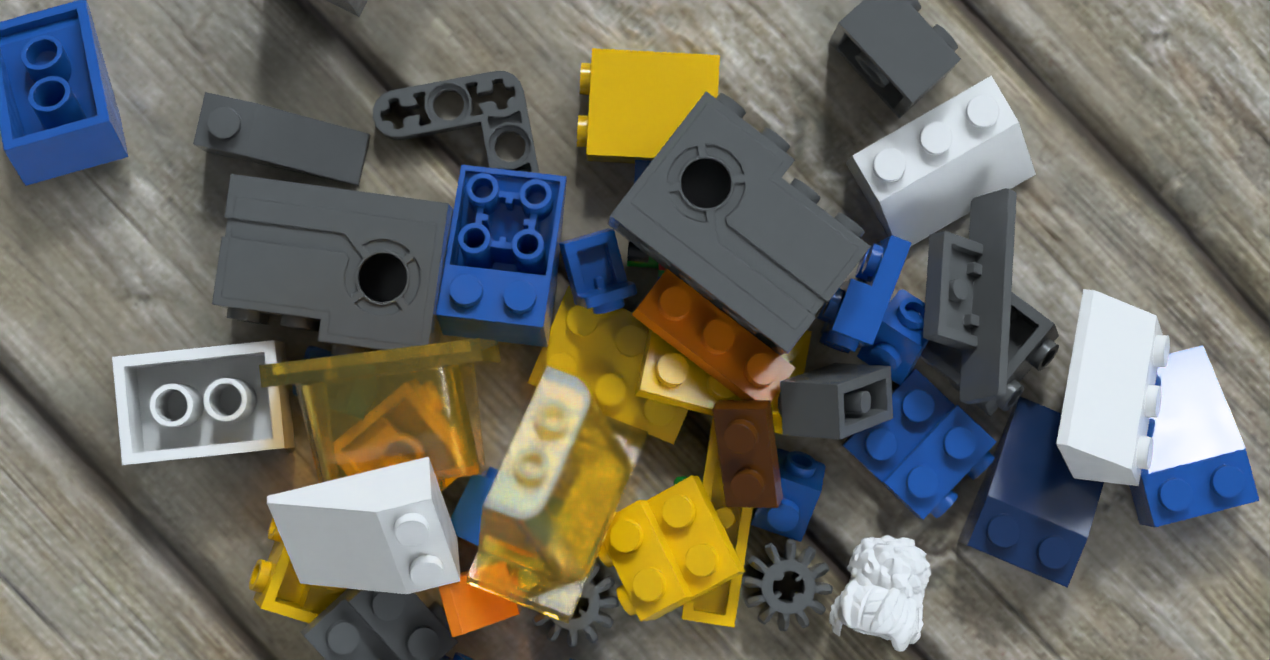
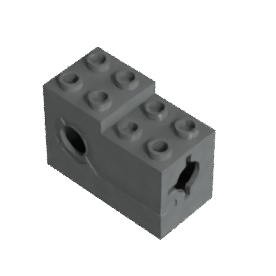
(735, 228)
(333, 262)

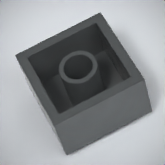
(895, 50)

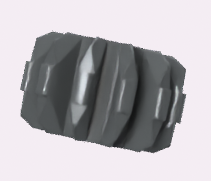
(798, 599)
(587, 615)

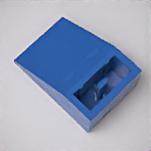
(502, 256)

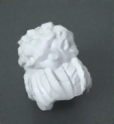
(884, 591)

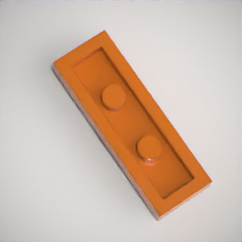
(712, 339)

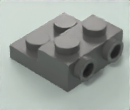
(1029, 346)
(380, 628)

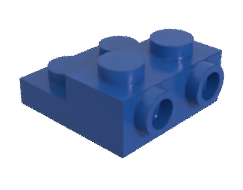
(859, 307)
(923, 447)

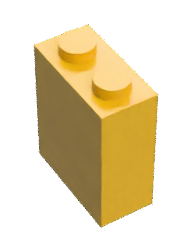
(639, 100)

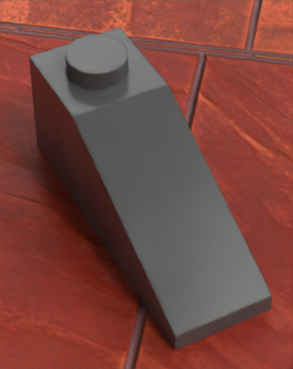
(280, 139)

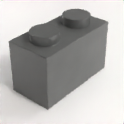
(836, 400)

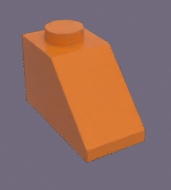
(473, 608)

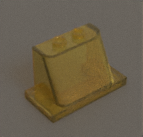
(391, 407)
(554, 498)

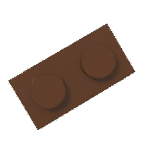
(748, 453)

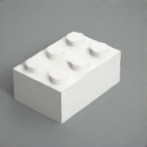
(200, 403)

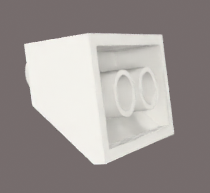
(942, 161)
(1112, 391)

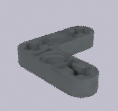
(494, 121)

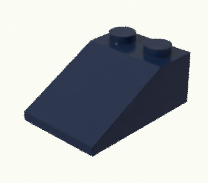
(1030, 502)

